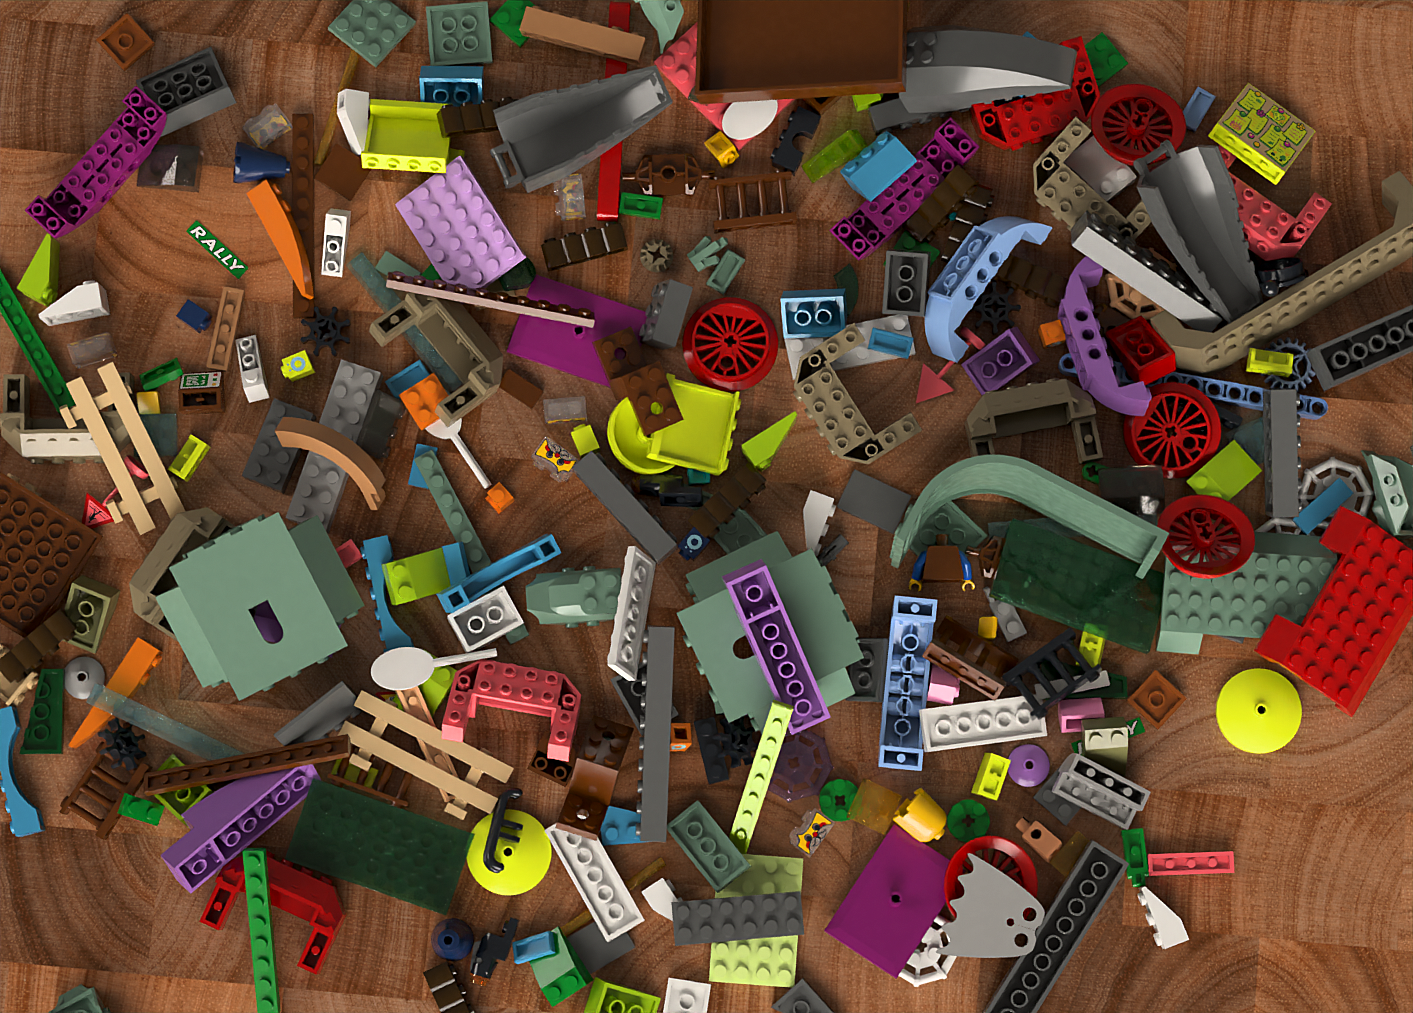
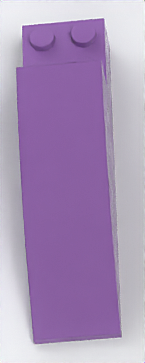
(775, 644)
(232, 820)

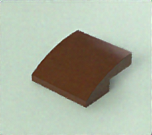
(342, 172)

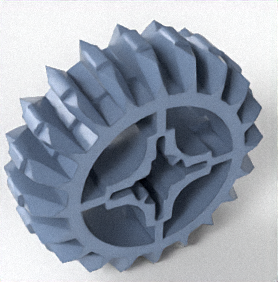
(1301, 355)

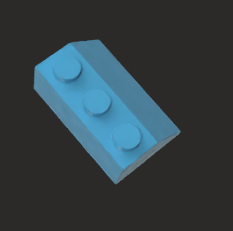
(452, 84)
(878, 166)
(813, 313)

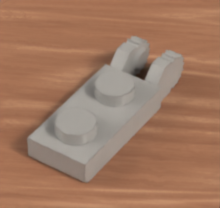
(1006, 617)

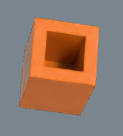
(1051, 334)
(680, 737)

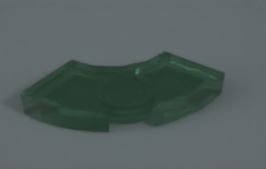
(848, 280)

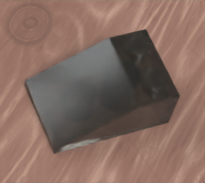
(172, 168)

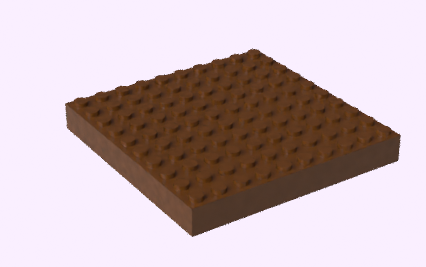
(799, 49)

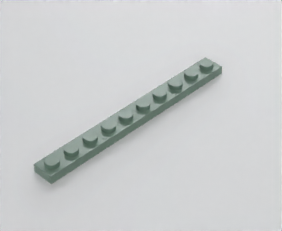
(459, 523)

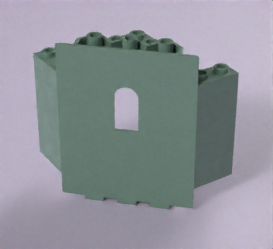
(243, 568)
(811, 606)

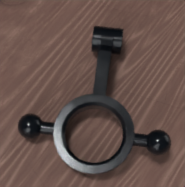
(1279, 274)

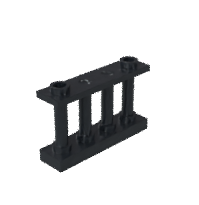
(1049, 653)

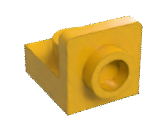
(722, 149)

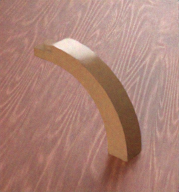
(337, 448)

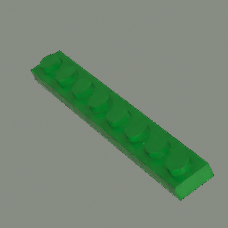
(33, 346)
(261, 930)

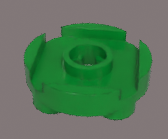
(827, 801)
(976, 811)

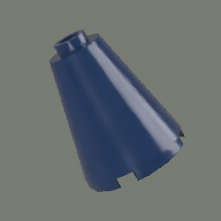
(257, 164)
(461, 937)

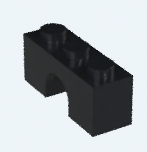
(801, 124)
(714, 766)

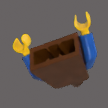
(942, 565)

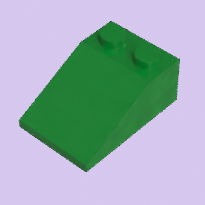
(560, 972)

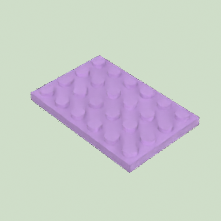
(460, 228)

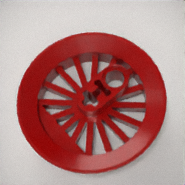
(1143, 104)
(736, 309)
(1134, 424)
(1200, 537)
(1022, 866)

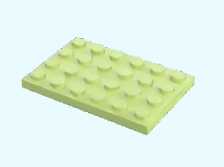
(762, 959)

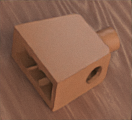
(1046, 846)

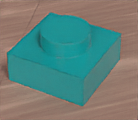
(697, 477)

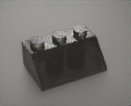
(380, 425)
(1133, 488)

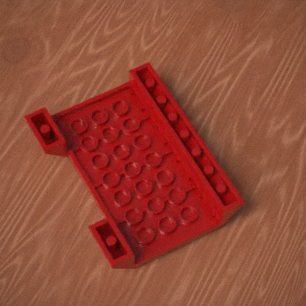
(1352, 618)

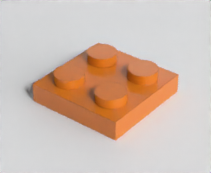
(423, 399)

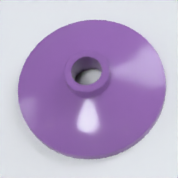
(1018, 770)

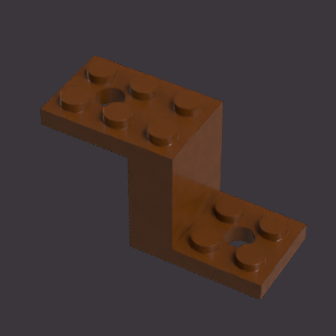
(637, 381)
(594, 778)

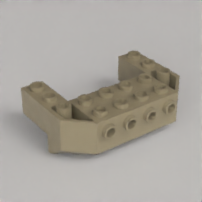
(1071, 196)
(456, 340)
(835, 410)
(1031, 410)
(50, 438)
(154, 577)

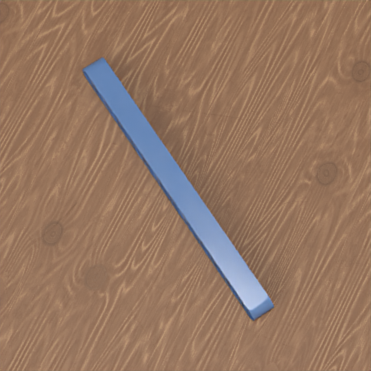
(1222, 386)

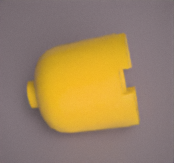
(921, 817)

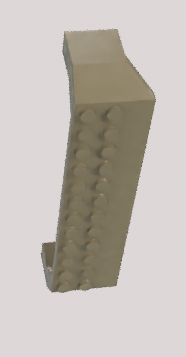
(1208, 352)

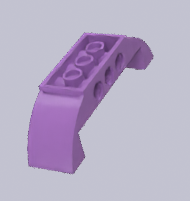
(1088, 347)

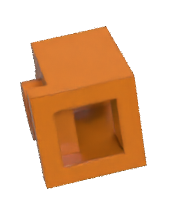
(499, 498)

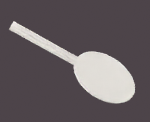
(749, 118)
(441, 431)
(412, 666)

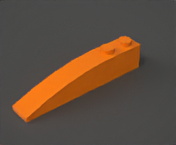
(283, 232)
(127, 680)

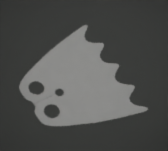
(984, 912)

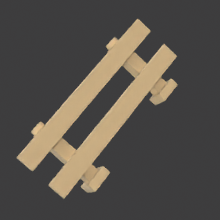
(132, 500)
(465, 790)

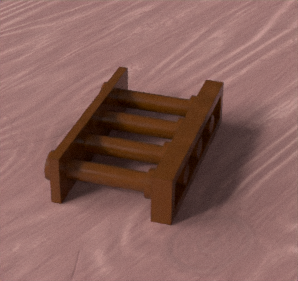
(764, 218)
(962, 667)
(397, 801)
(105, 825)

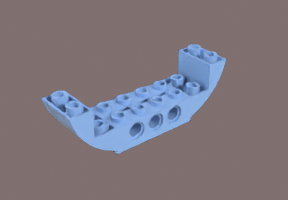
(967, 277)

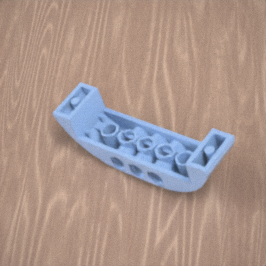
(906, 683)

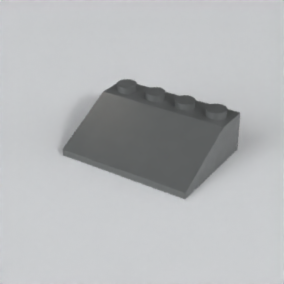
(188, 89)
(321, 717)

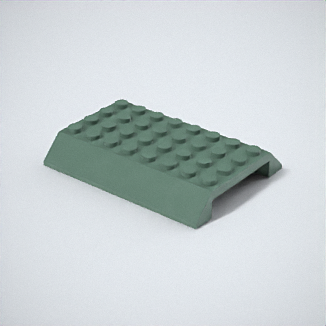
(1277, 579)

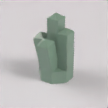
(705, 253)

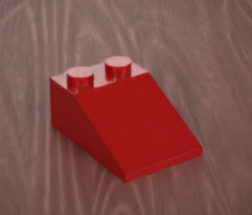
(1142, 350)

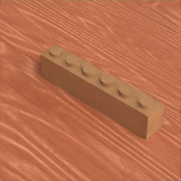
(583, 35)

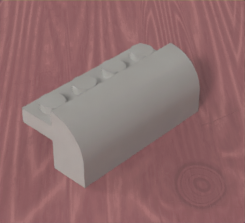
(1099, 790)

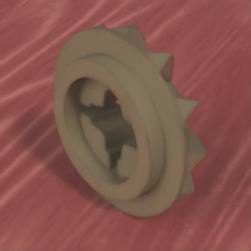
(660, 264)

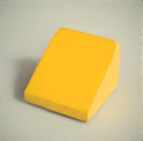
(148, 402)
(987, 627)

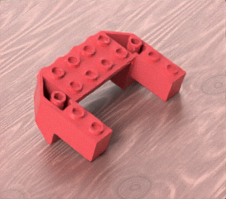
(1269, 228)
(517, 690)

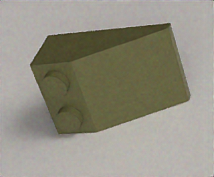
(91, 609)
(1106, 742)

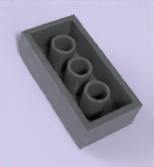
(269, 461)

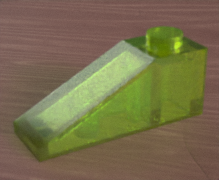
(834, 155)

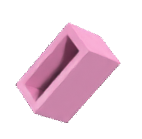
(942, 686)
(1074, 710)

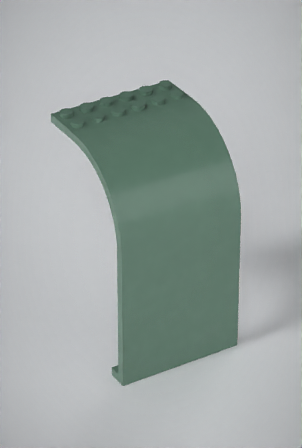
(1041, 492)

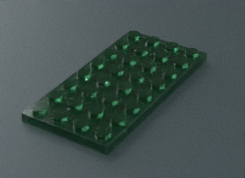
(1078, 586)
(379, 846)

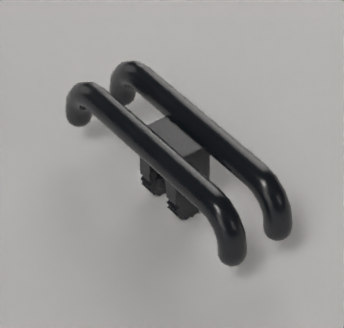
(495, 827)

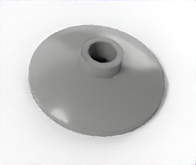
(94, 674)

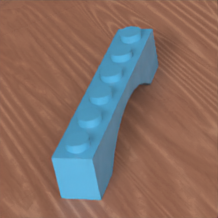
(377, 552)
(482, 581)
(25, 816)

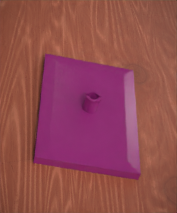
(556, 342)
(872, 922)

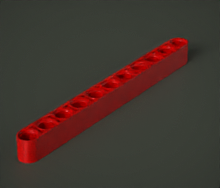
(612, 159)

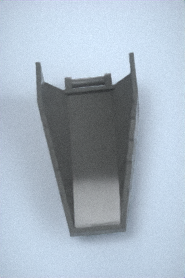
(970, 65)
(569, 127)
(1199, 221)

